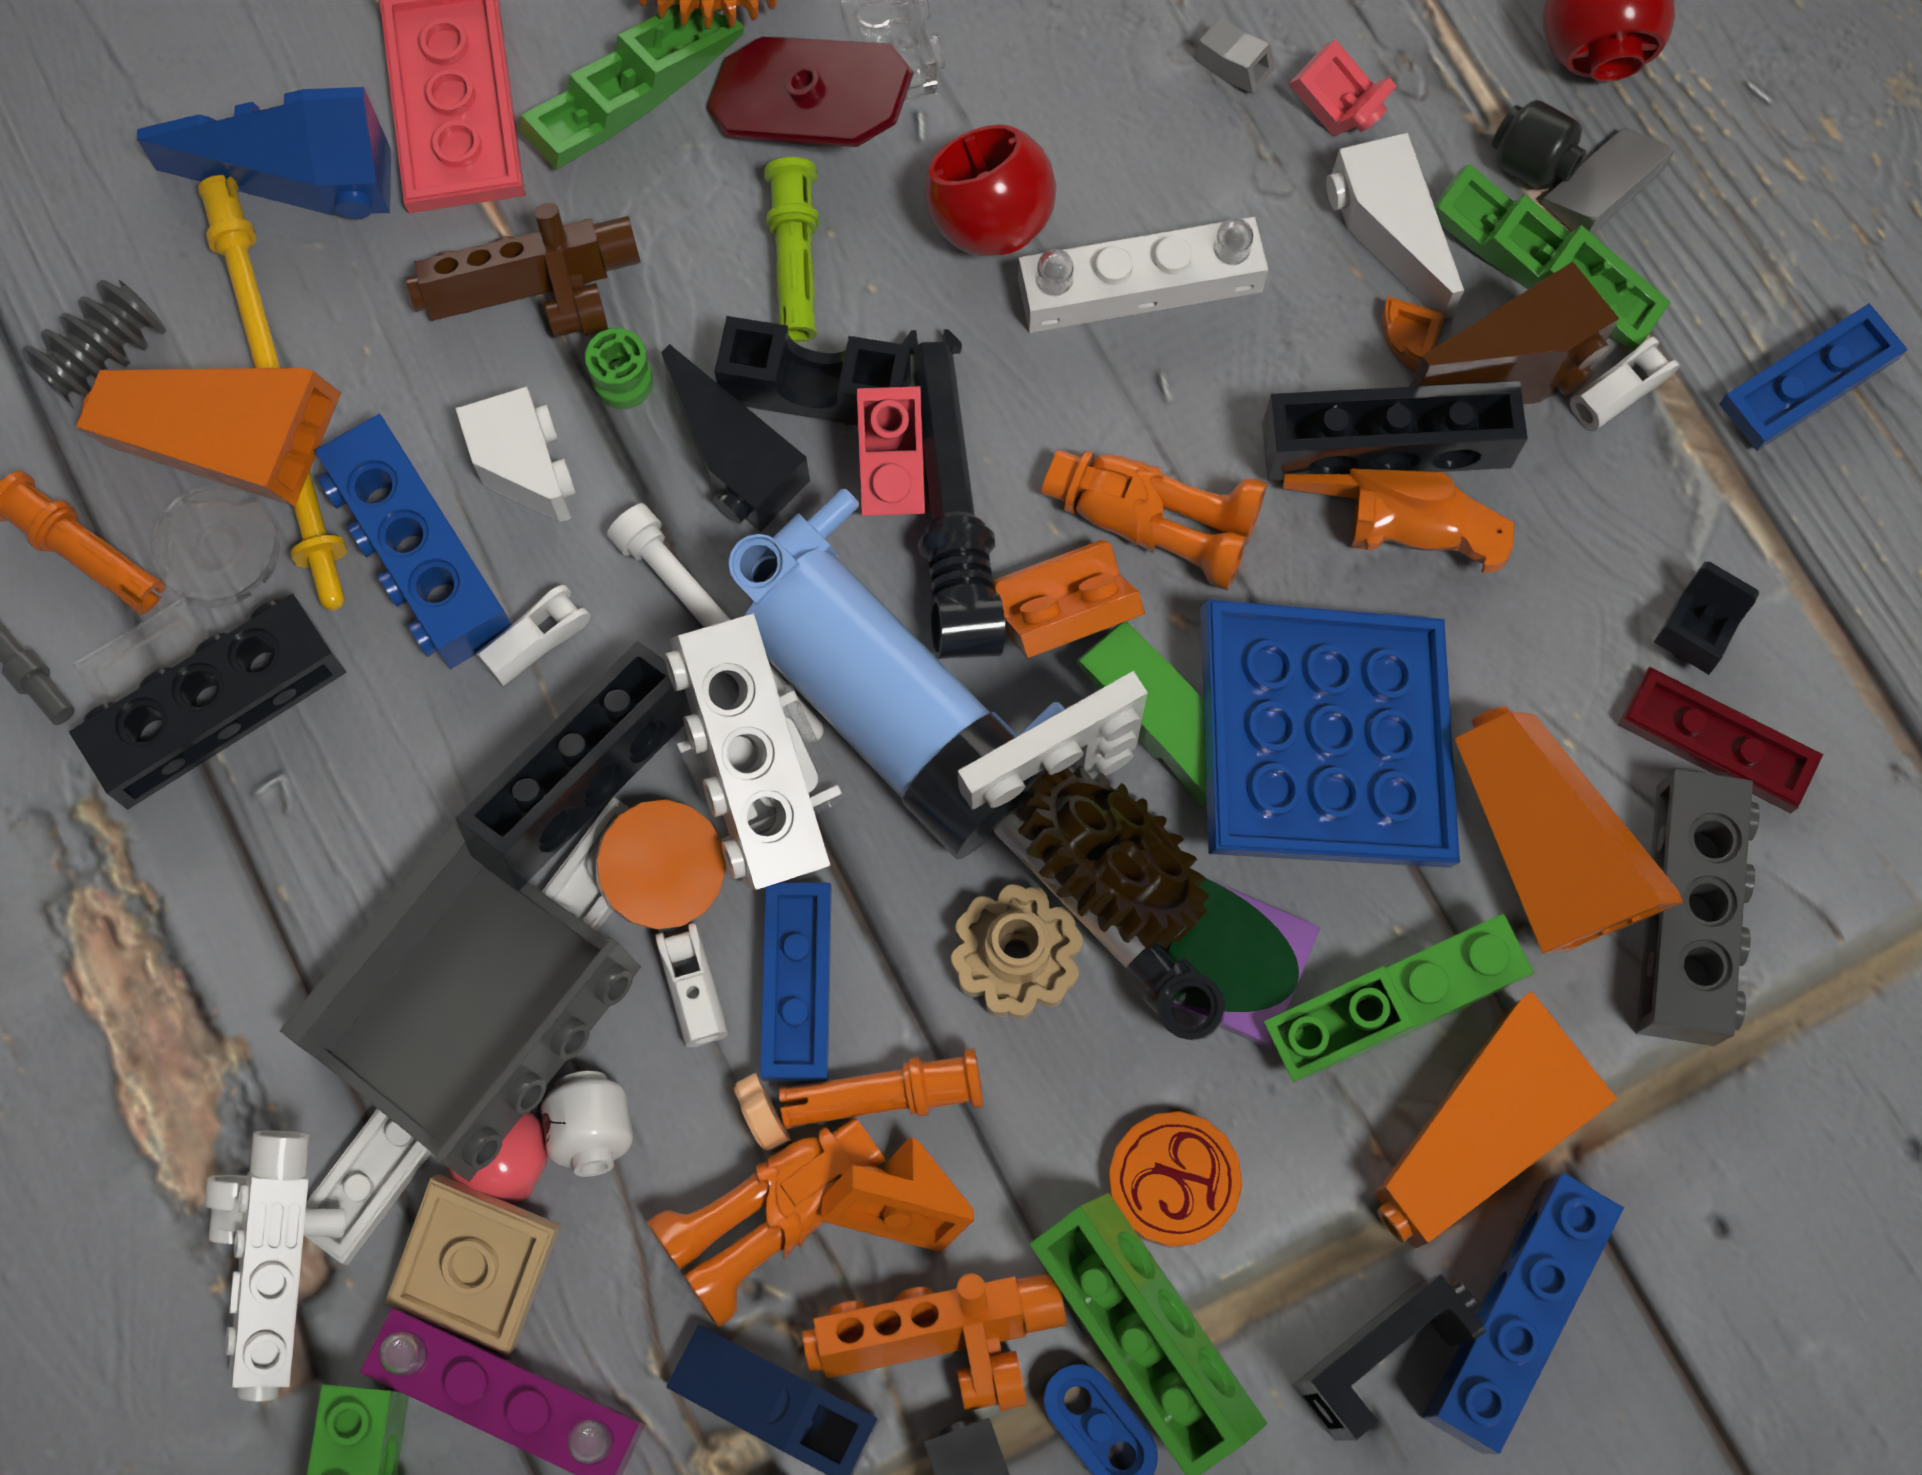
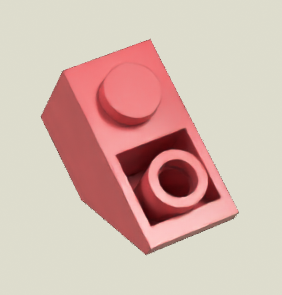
(890, 451)

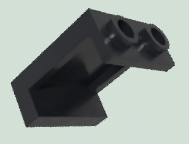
(1328, 1384)

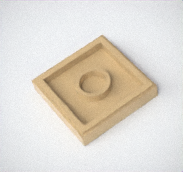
(472, 1264)

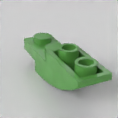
(1398, 999)

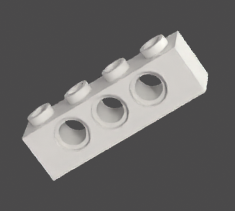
(795, 840)

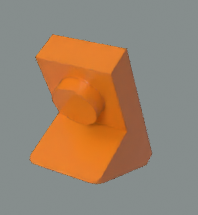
(901, 1202)

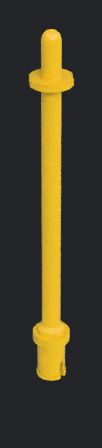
(233, 237)

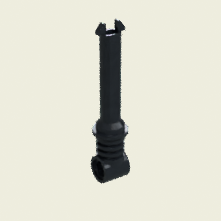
(956, 544)

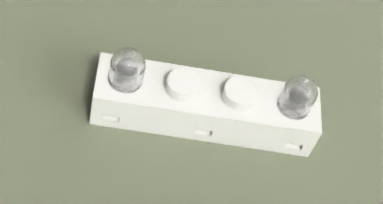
(1142, 274)

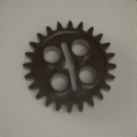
(1112, 857)

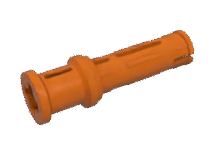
(56, 528)
(914, 1087)

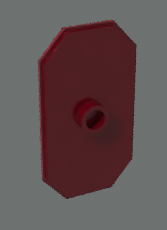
(810, 91)

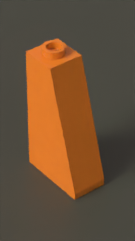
(220, 424)
(1559, 837)
(1498, 1118)

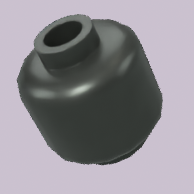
(1538, 144)

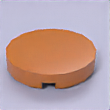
(660, 864)

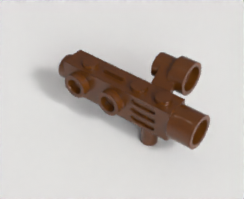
(528, 265)

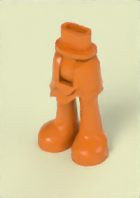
(1130, 502)
(791, 1190)

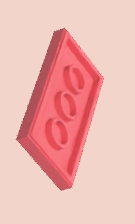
(451, 102)

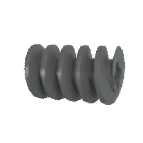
(92, 340)

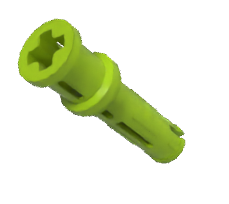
(793, 224)

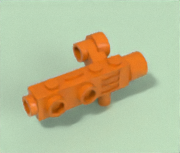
(939, 1323)

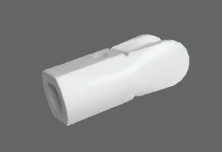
(1622, 386)
(525, 643)
(693, 993)

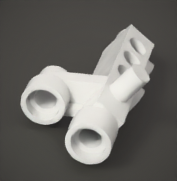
(266, 1224)

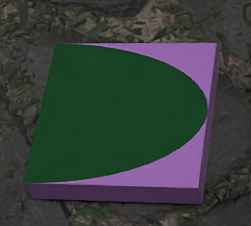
(1250, 955)

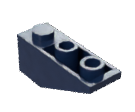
(773, 1404)

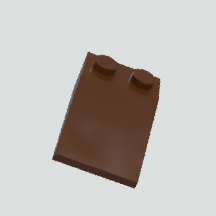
(1537, 338)

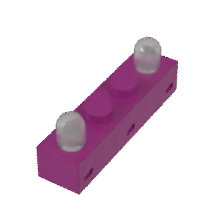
(501, 1397)

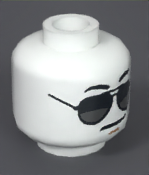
(586, 1123)

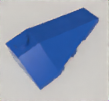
(309, 153)

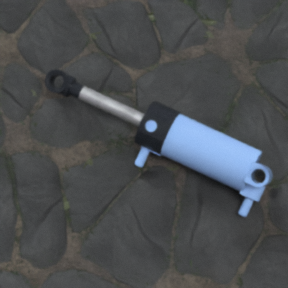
(911, 716)

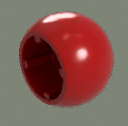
(1607, 36)
(990, 190)

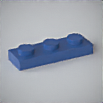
(1813, 376)
(796, 982)

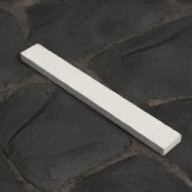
(385, 1156)

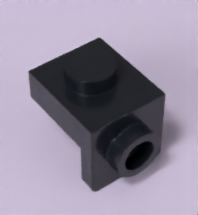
(1706, 617)

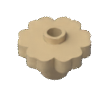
(1012, 983)

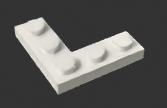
(1088, 734)

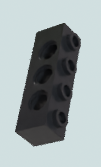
(1395, 429)
(194, 734)
(574, 767)

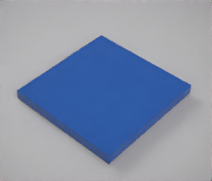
(1327, 735)

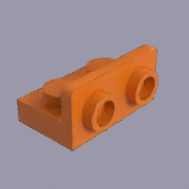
(1066, 599)

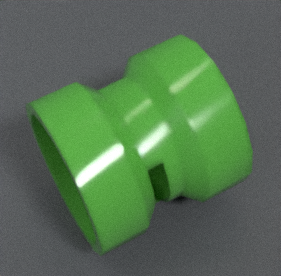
(625, 381)

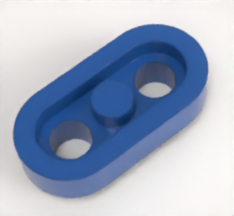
(1101, 1426)

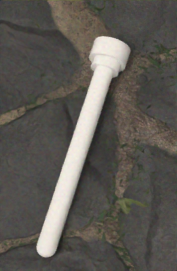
(639, 535)

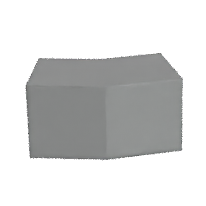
(1235, 55)

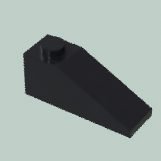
(744, 458)

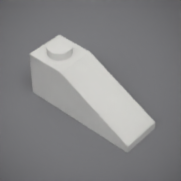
(1395, 218)

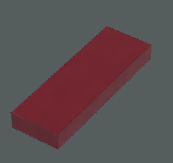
(1720, 739)

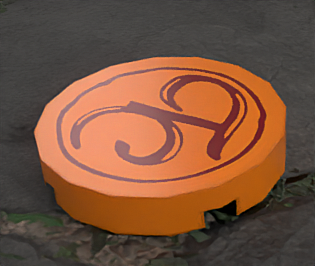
(1175, 1179)

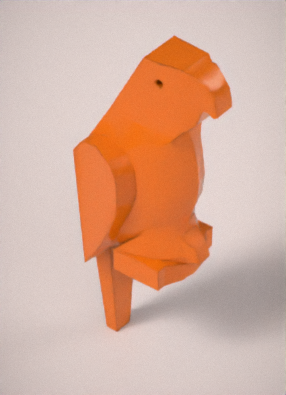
(1416, 512)

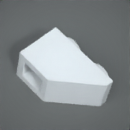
(512, 452)

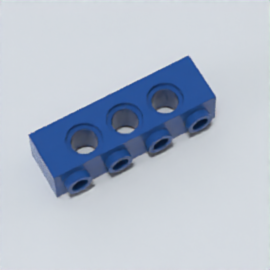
(372, 460)
(1523, 1313)

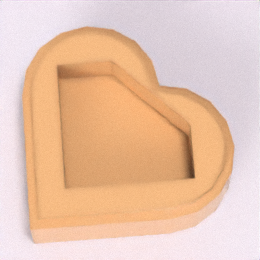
(761, 1114)

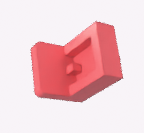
(1341, 91)

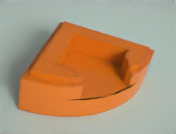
(1410, 330)

